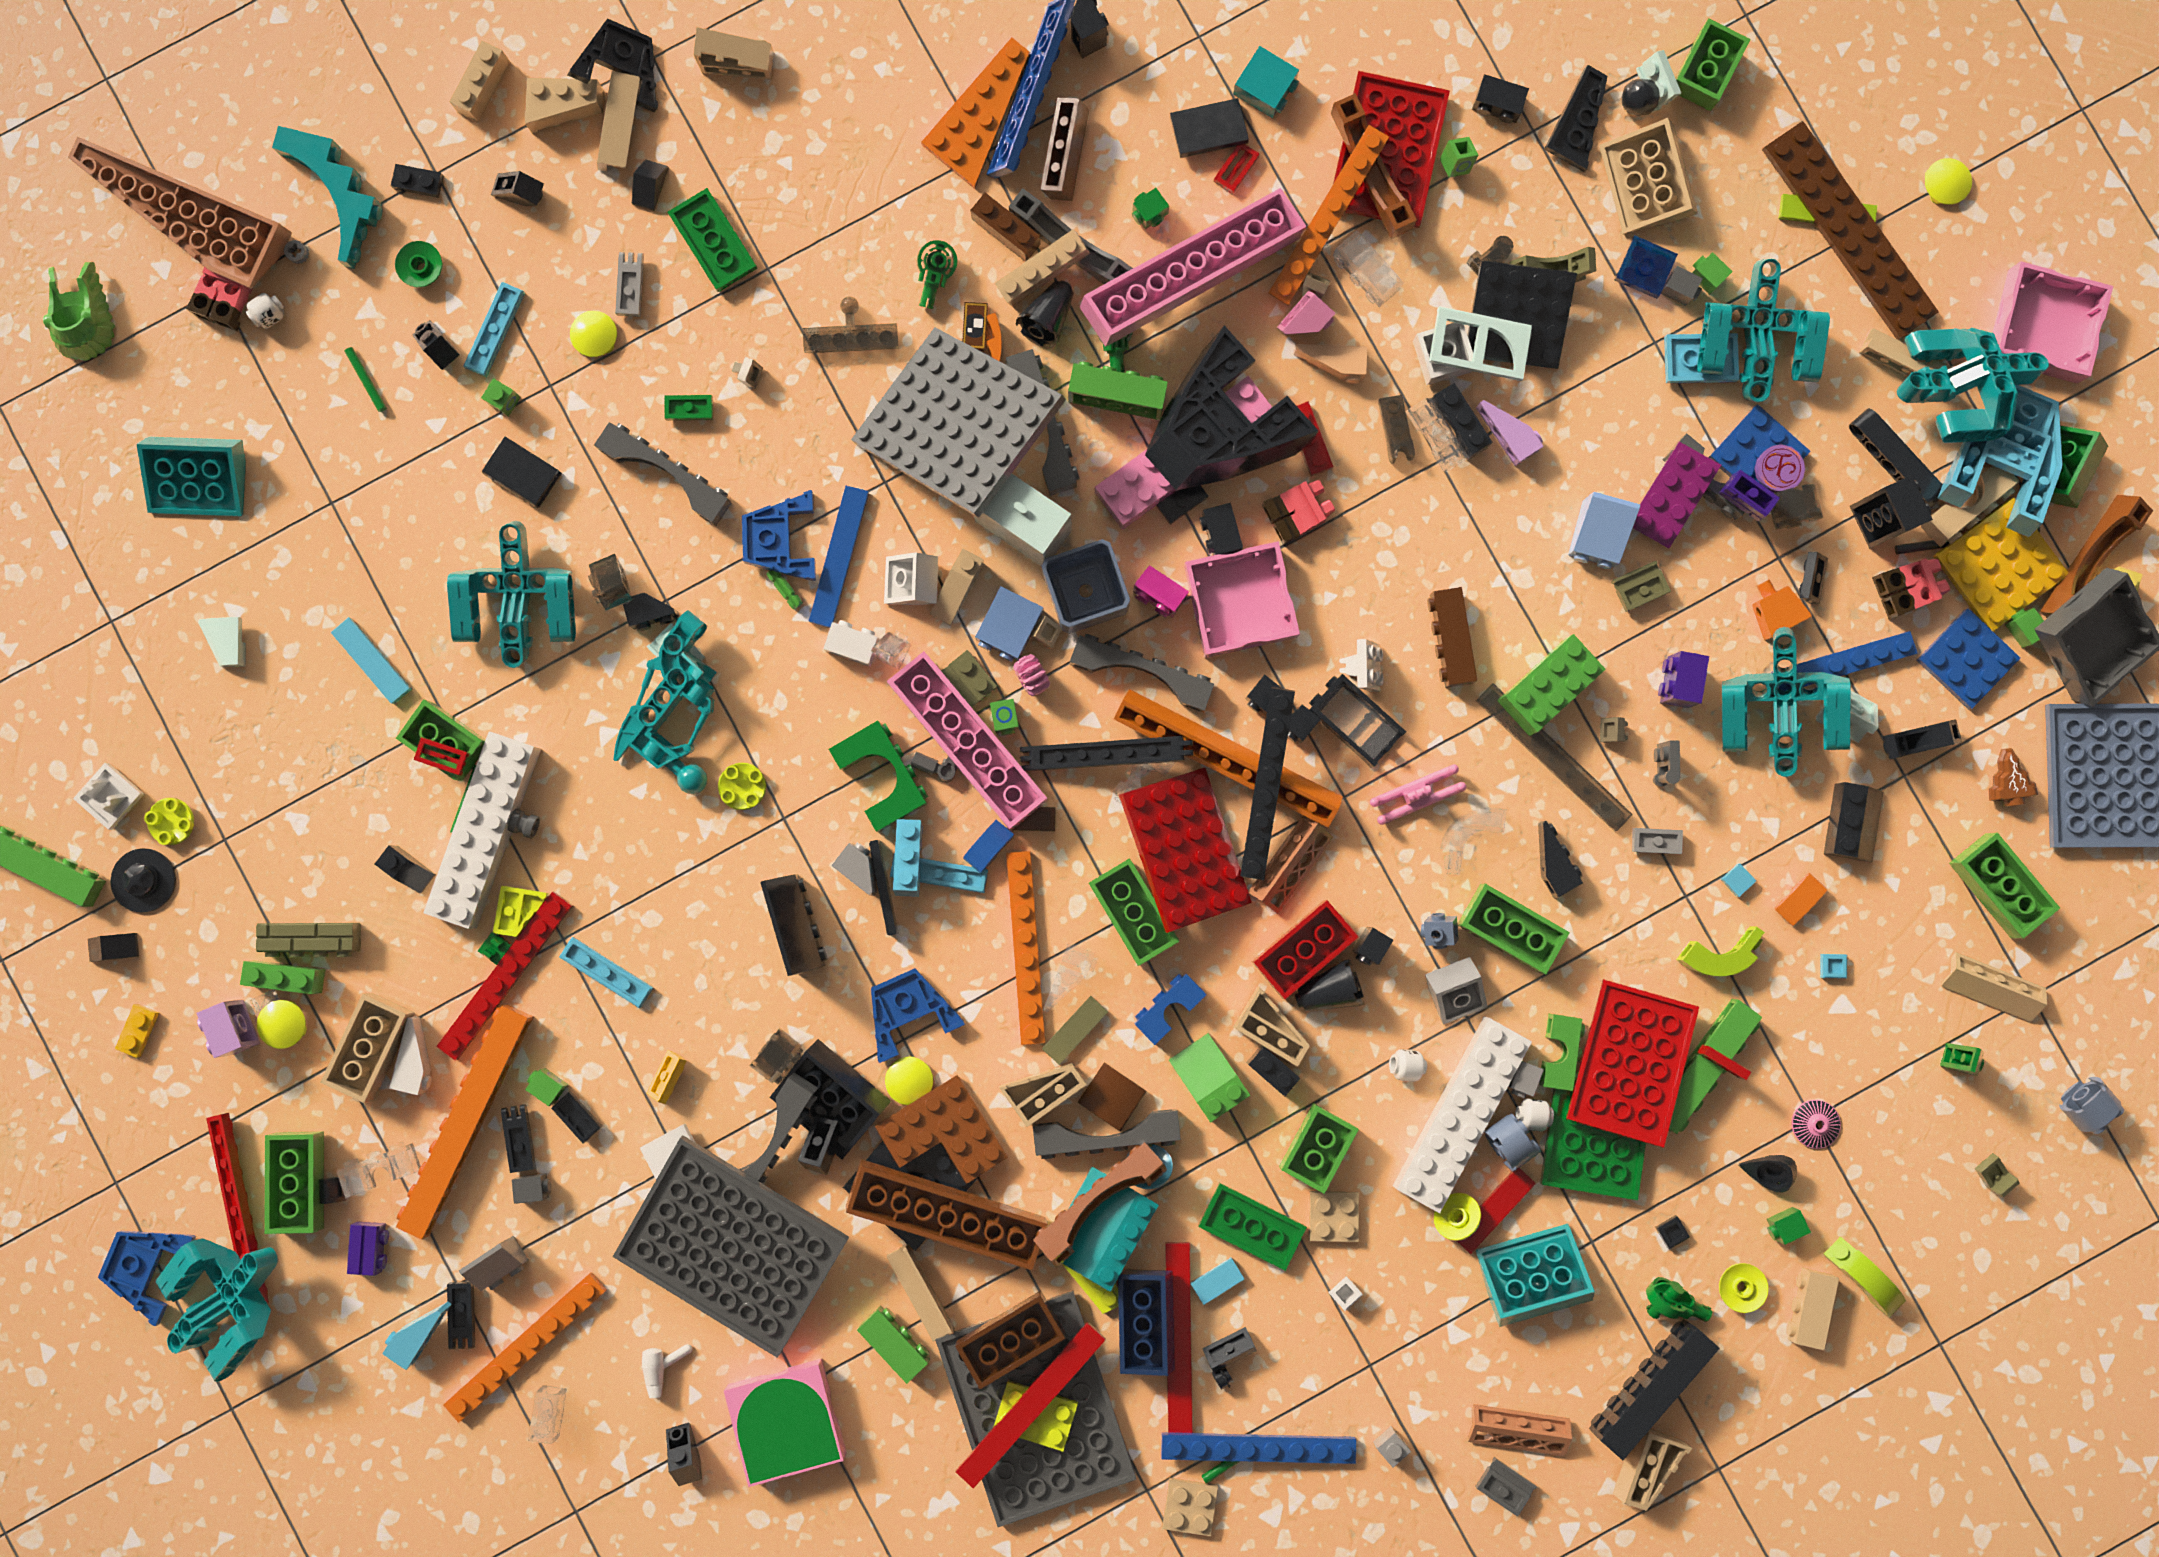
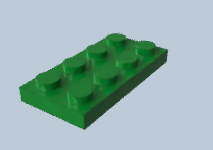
(712, 240)
(1252, 1226)

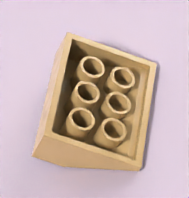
(1648, 177)

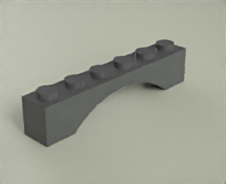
(1050, 228)
(622, 447)
(1057, 467)
(1094, 656)
(790, 1104)
(1156, 1127)

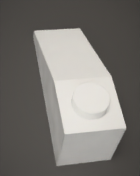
(412, 1064)

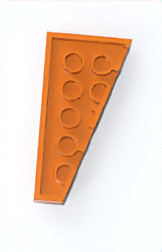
(972, 123)

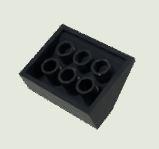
(793, 924)
(840, 1095)

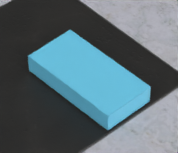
(1217, 1281)

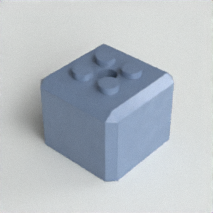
(1091, 566)

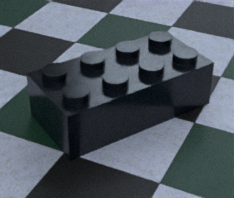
(1891, 511)

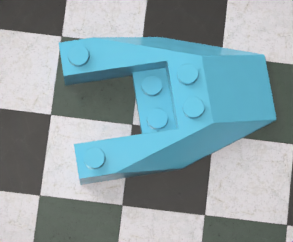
(2026, 450)

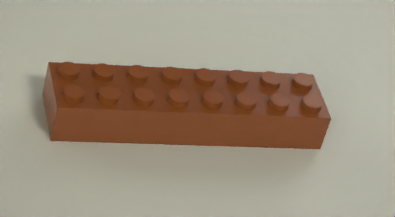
(945, 1214)

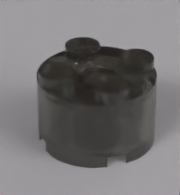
(1796, 506)
(776, 1055)

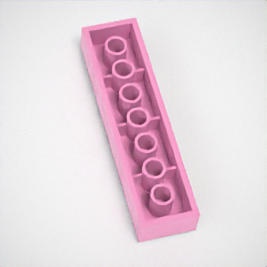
(1139, 484)
(967, 741)

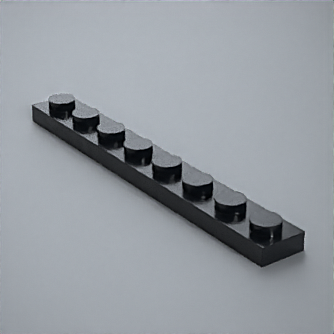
(1267, 783)

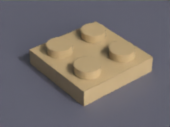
(1334, 1216)
(1189, 1506)

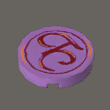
(1780, 468)

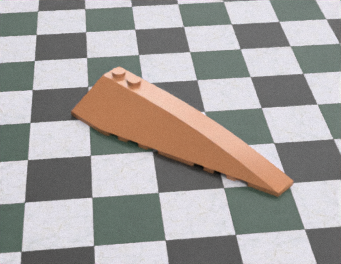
(205, 226)

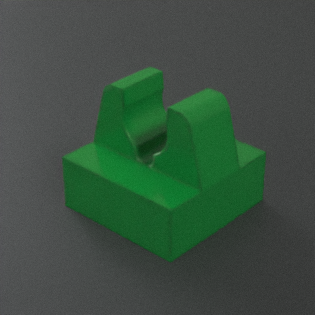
(494, 947)

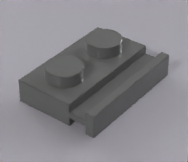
(1505, 1486)

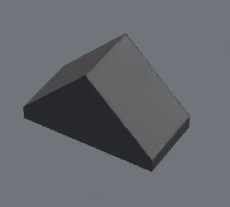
(647, 184)
(113, 947)

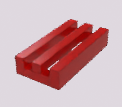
(1225, 184)
(460, 762)
(1724, 1062)

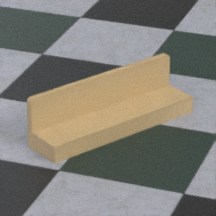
(618, 121)
(1894, 354)
(1995, 987)
(920, 1292)

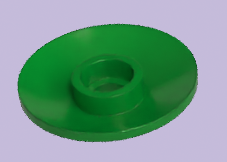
(413, 255)

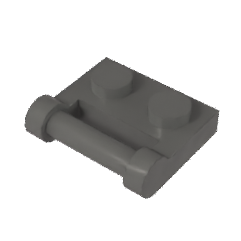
(1668, 763)

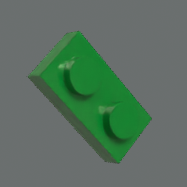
(688, 407)

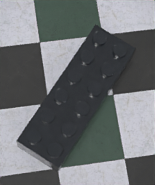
(1653, 1388)

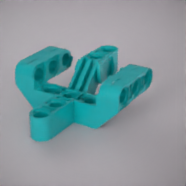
(1810, 345)
(1985, 368)
(464, 601)
(1830, 688)
(236, 1294)

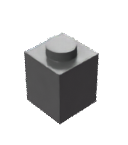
(1682, 286)
(531, 1188)

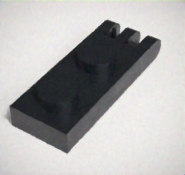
(518, 1139)
(461, 1315)

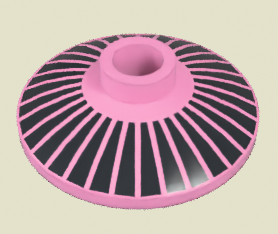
(1805, 1121)

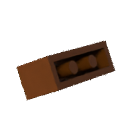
(1005, 227)

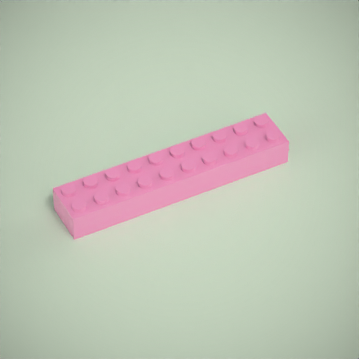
(1192, 267)

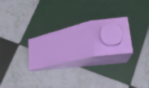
(1512, 434)

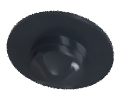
(143, 880)

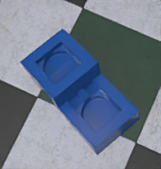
(987, 846)

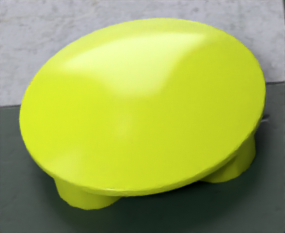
(1948, 181)
(593, 334)
(742, 786)
(170, 821)
(281, 1024)
(908, 1080)

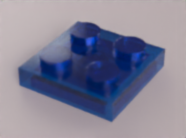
(1645, 267)

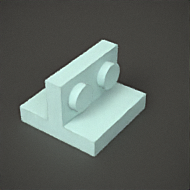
(1862, 717)

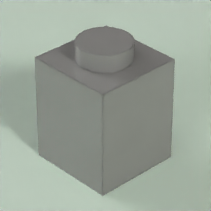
(1525, 1079)
(1391, 1446)

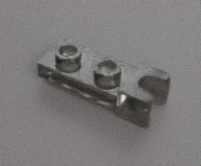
(1396, 427)

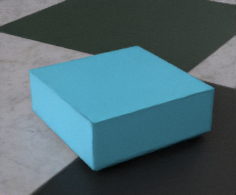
(1738, 880)
(1833, 966)

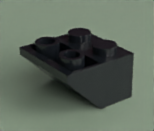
(1088, 27)

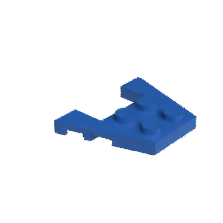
(768, 538)
(903, 1001)
(132, 1264)

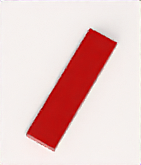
(1498, 1206)

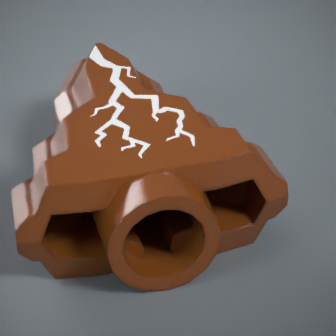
(2011, 782)

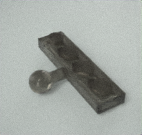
(851, 336)

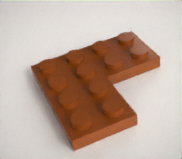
(944, 1117)

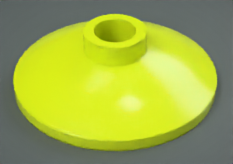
(1455, 1207)
(1754, 1290)

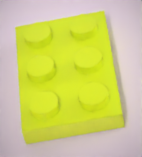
(1052, 1424)

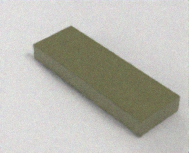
(1074, 1030)

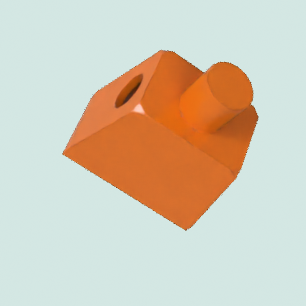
(1778, 609)

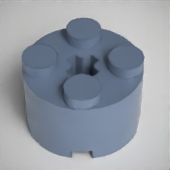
(2091, 1105)
(1510, 1142)

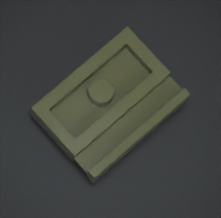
(1641, 586)
(969, 678)

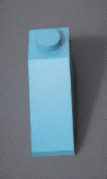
(409, 1342)

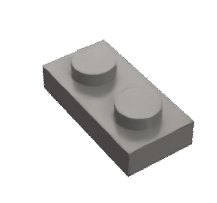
(1657, 840)

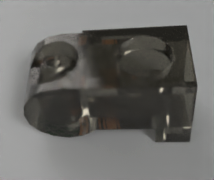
(1497, 252)

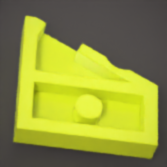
(516, 909)

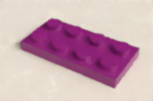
(1674, 494)

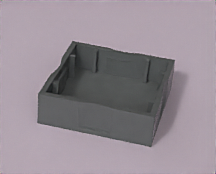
(2099, 636)

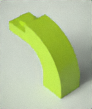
(1739, 958)
(1867, 1276)

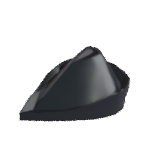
(1771, 1170)

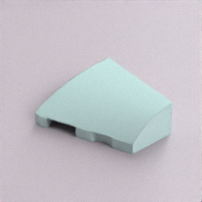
(225, 640)

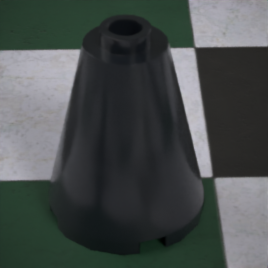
(1046, 315)
(1331, 989)

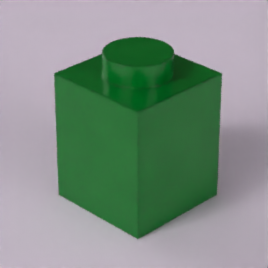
(1787, 1226)

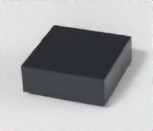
(331, 1191)
(1672, 1232)

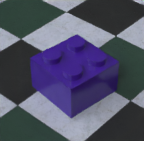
(1683, 679)

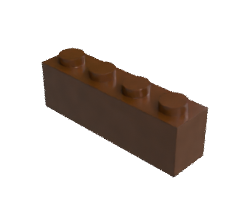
(1064, 149)
(1453, 637)

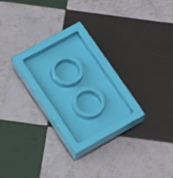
(1682, 360)

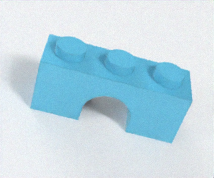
(907, 858)

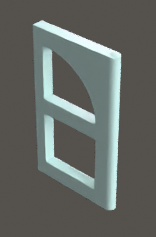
(1514, 333)

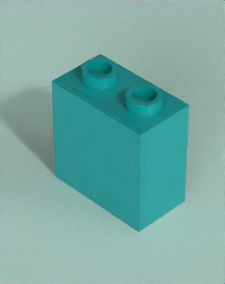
(1266, 82)

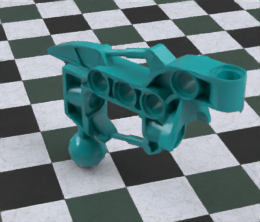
(641, 733)

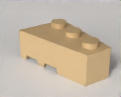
(732, 55)
(560, 100)
(1270, 1028)
(1042, 1092)
(1648, 1468)

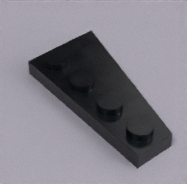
(1576, 126)

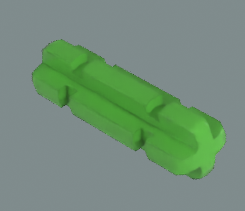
(785, 589)

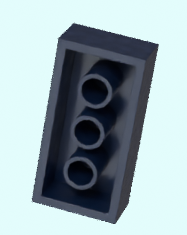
(1146, 1322)

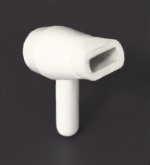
(654, 1364)

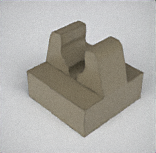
(1316, 283)
(748, 372)
(1613, 730)

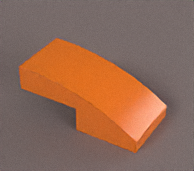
(995, 345)
(1801, 899)

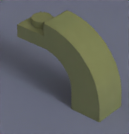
(1580, 261)

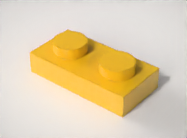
(137, 1030)
(666, 1077)

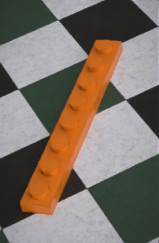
(1328, 215)
(1025, 948)
(524, 1347)

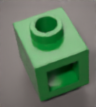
(1150, 208)

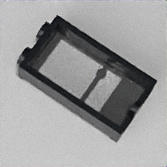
(1356, 720)

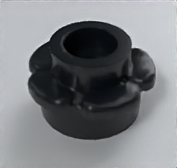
(1222, 1378)

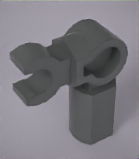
(929, 765)

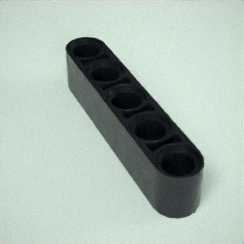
(1894, 454)

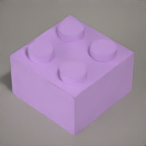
(227, 1028)

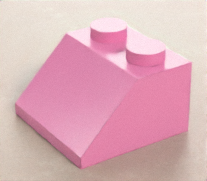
(1307, 316)

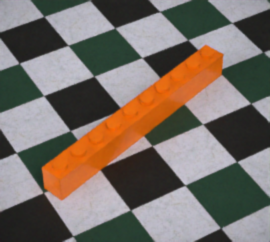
(1226, 756)
(464, 1121)

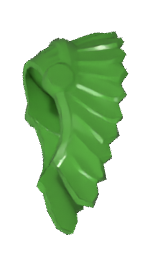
(79, 319)

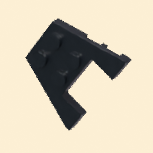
(623, 52)

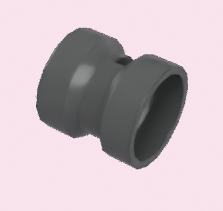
(523, 823)

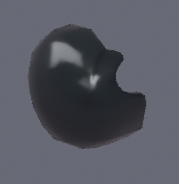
(1640, 97)

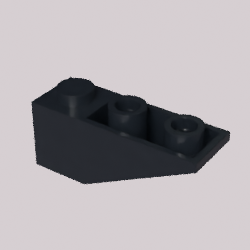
(1555, 865)

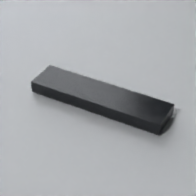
(883, 887)

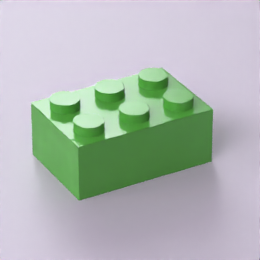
(1710, 64)
(439, 726)
(1318, 1148)

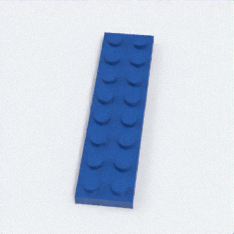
(1030, 89)

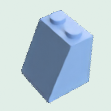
(1603, 530)

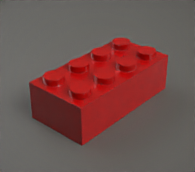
(1304, 949)

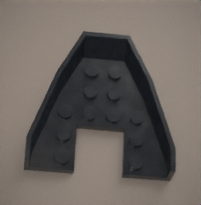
(1208, 437)

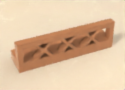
(1288, 861)
(1521, 1427)

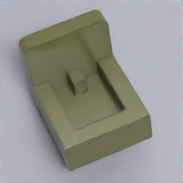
(1996, 1176)

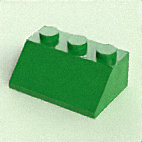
(2081, 456)

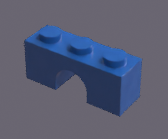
(1152, 1021)

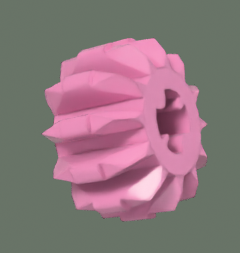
(1031, 675)

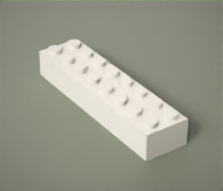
(481, 831)
(1462, 1114)

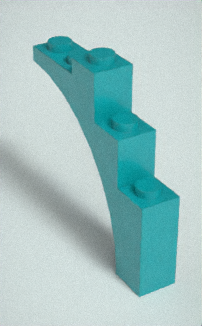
(343, 182)

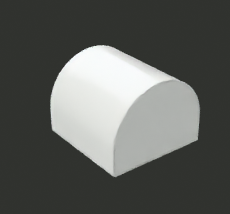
(1345, 1293)

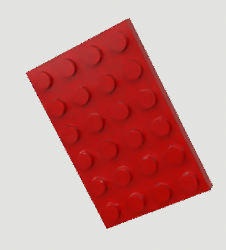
(1413, 121)
(1185, 849)
(1632, 1063)

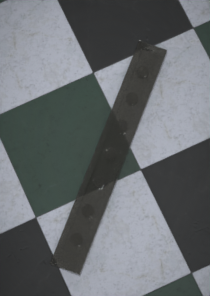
(1559, 763)

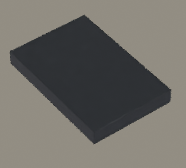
(1209, 128)

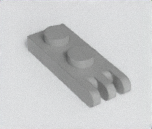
(629, 285)

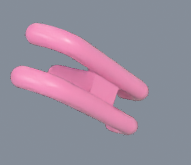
(1418, 794)

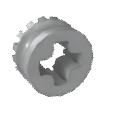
(300, 257)

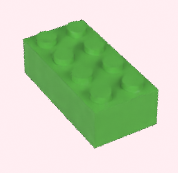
(1117, 391)
(1551, 684)
(2004, 885)
(1133, 911)
(1513, 928)
(292, 1182)

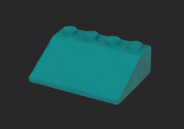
(193, 475)
(1109, 1233)
(1534, 1275)

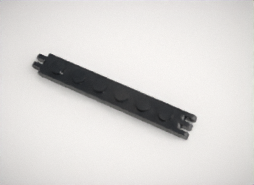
(1106, 753)

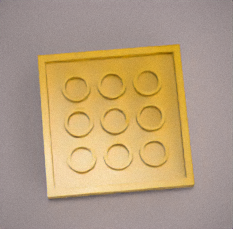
(1999, 567)

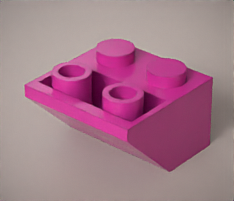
(1160, 592)

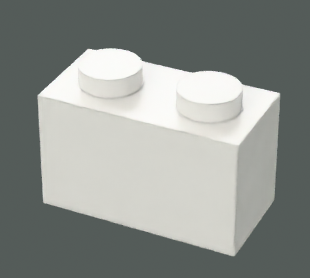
(851, 643)

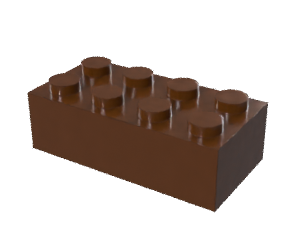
(1010, 1339)

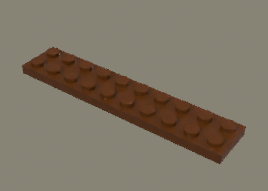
(1850, 230)

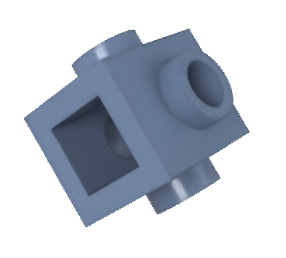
(1440, 930)

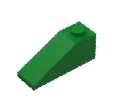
(1963, 1058)

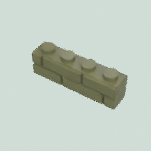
(308, 937)

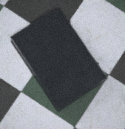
(521, 472)

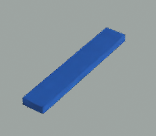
(838, 556)

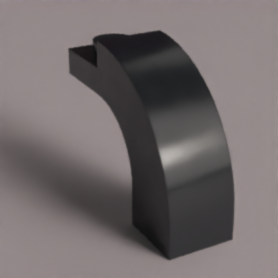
(1922, 739)

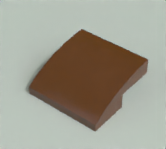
(1112, 1096)

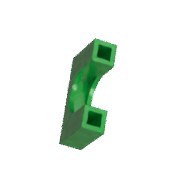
(906, 795)

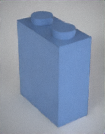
(1008, 624)

